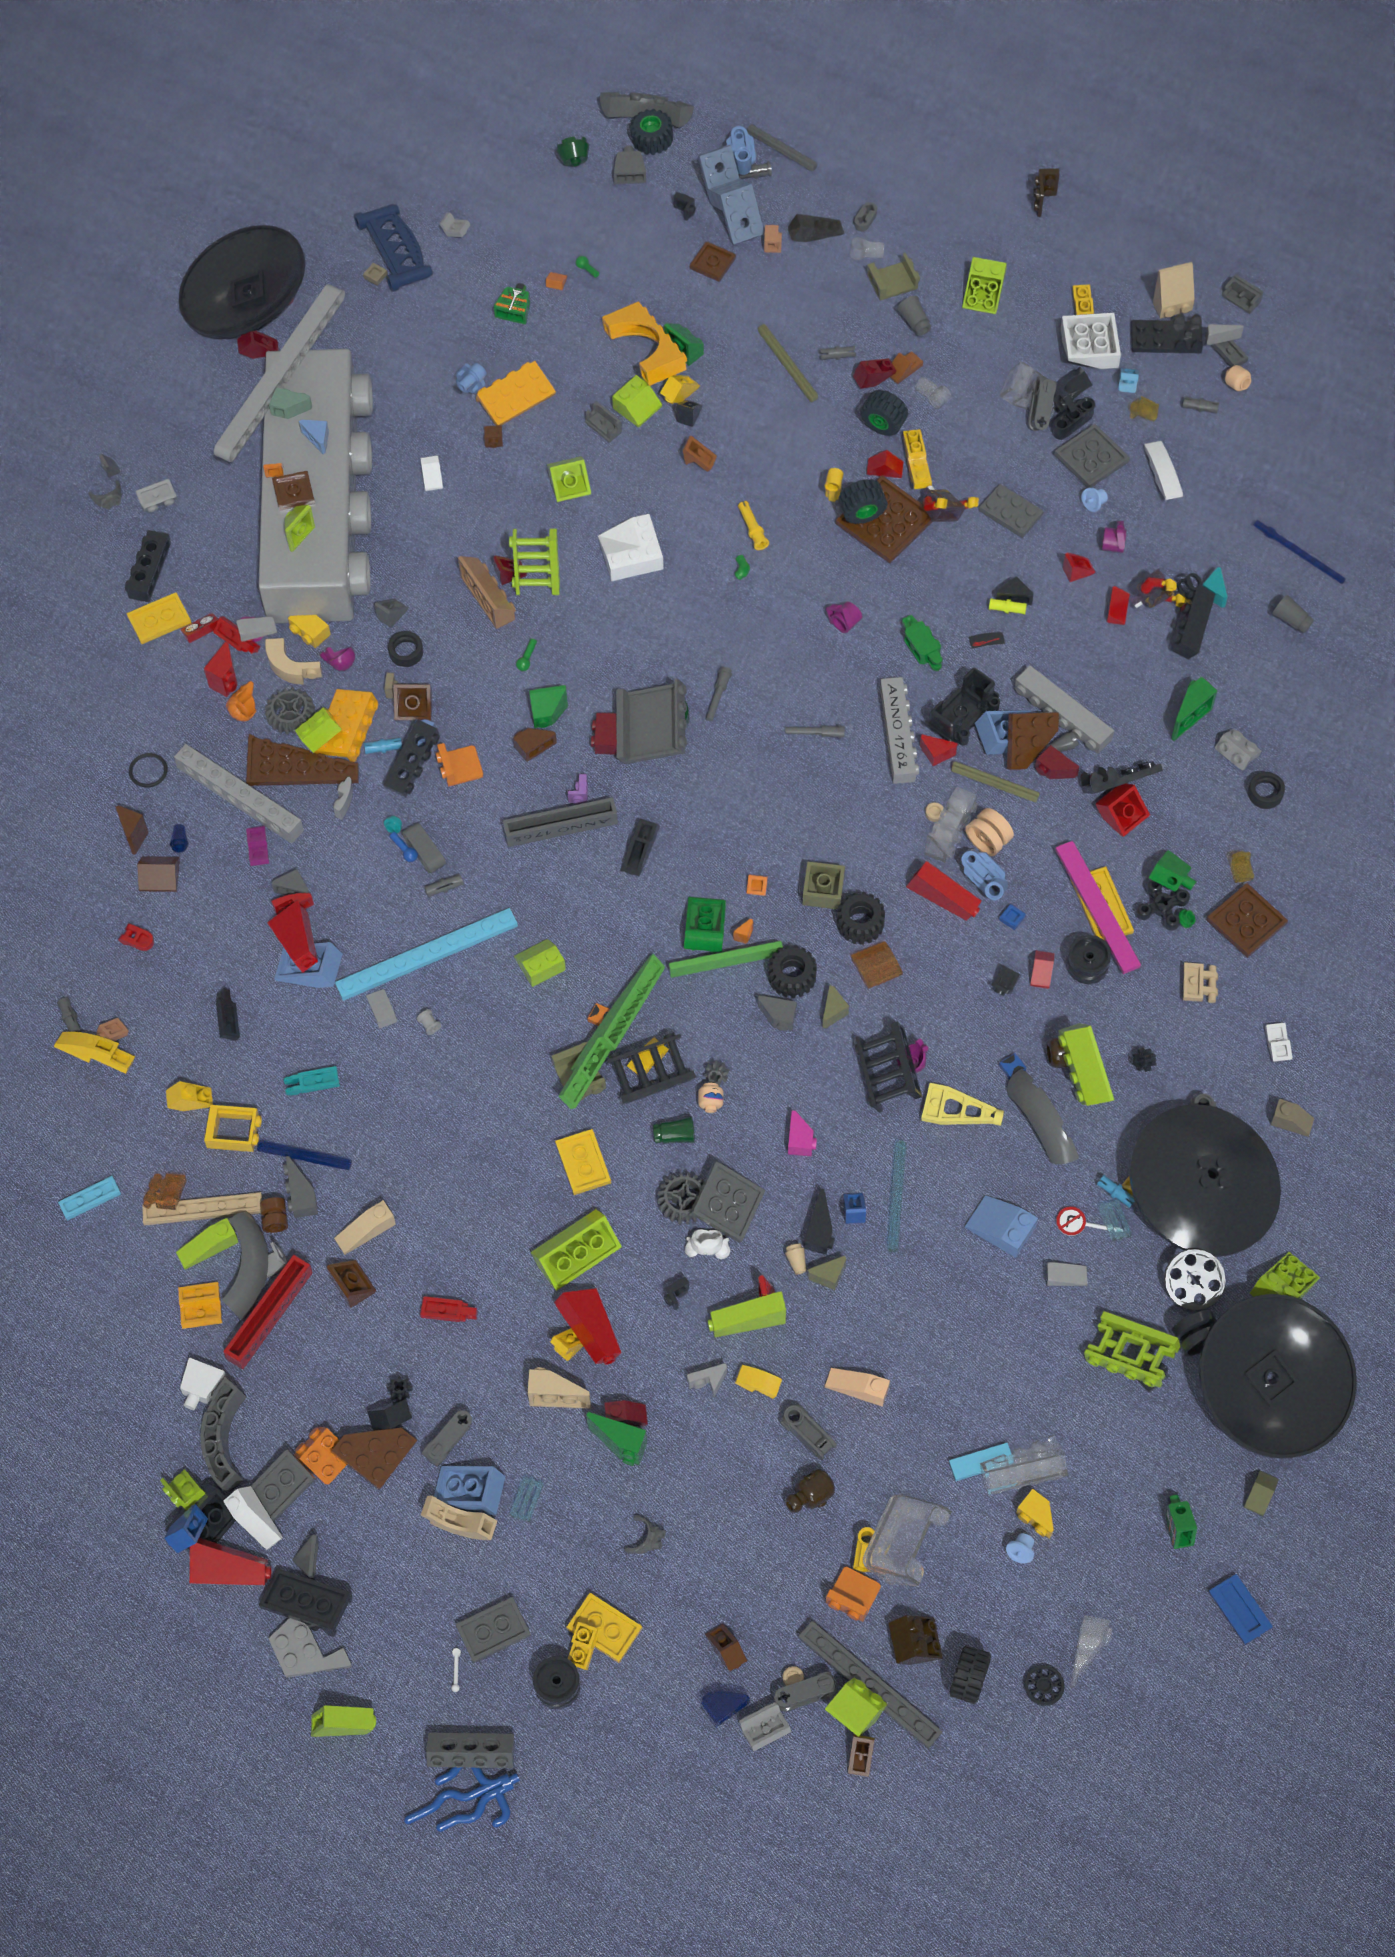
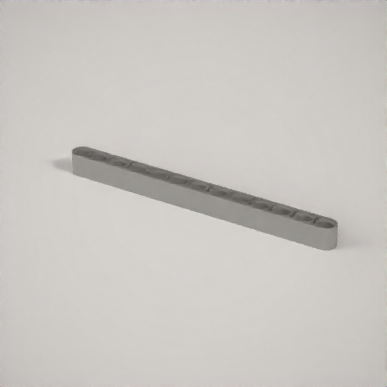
(279, 372)

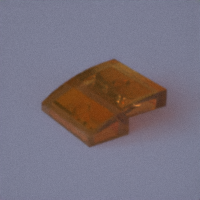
(876, 964)

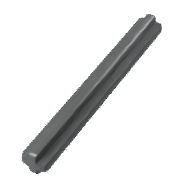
(782, 147)

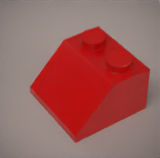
(221, 672)
(1123, 808)

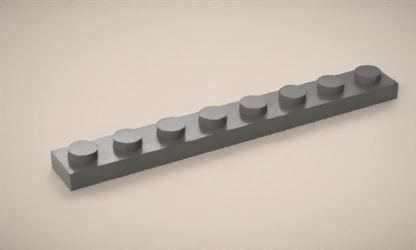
(851, 1667)

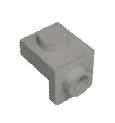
(454, 227)

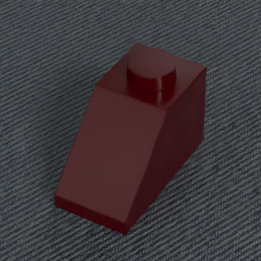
(256, 344)
(1056, 765)
(627, 1412)

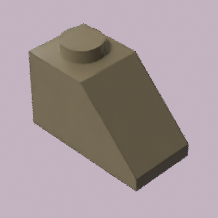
(1292, 1118)

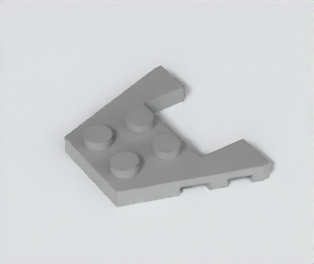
(300, 1653)

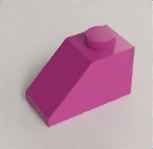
(800, 1137)

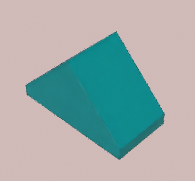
(1216, 584)

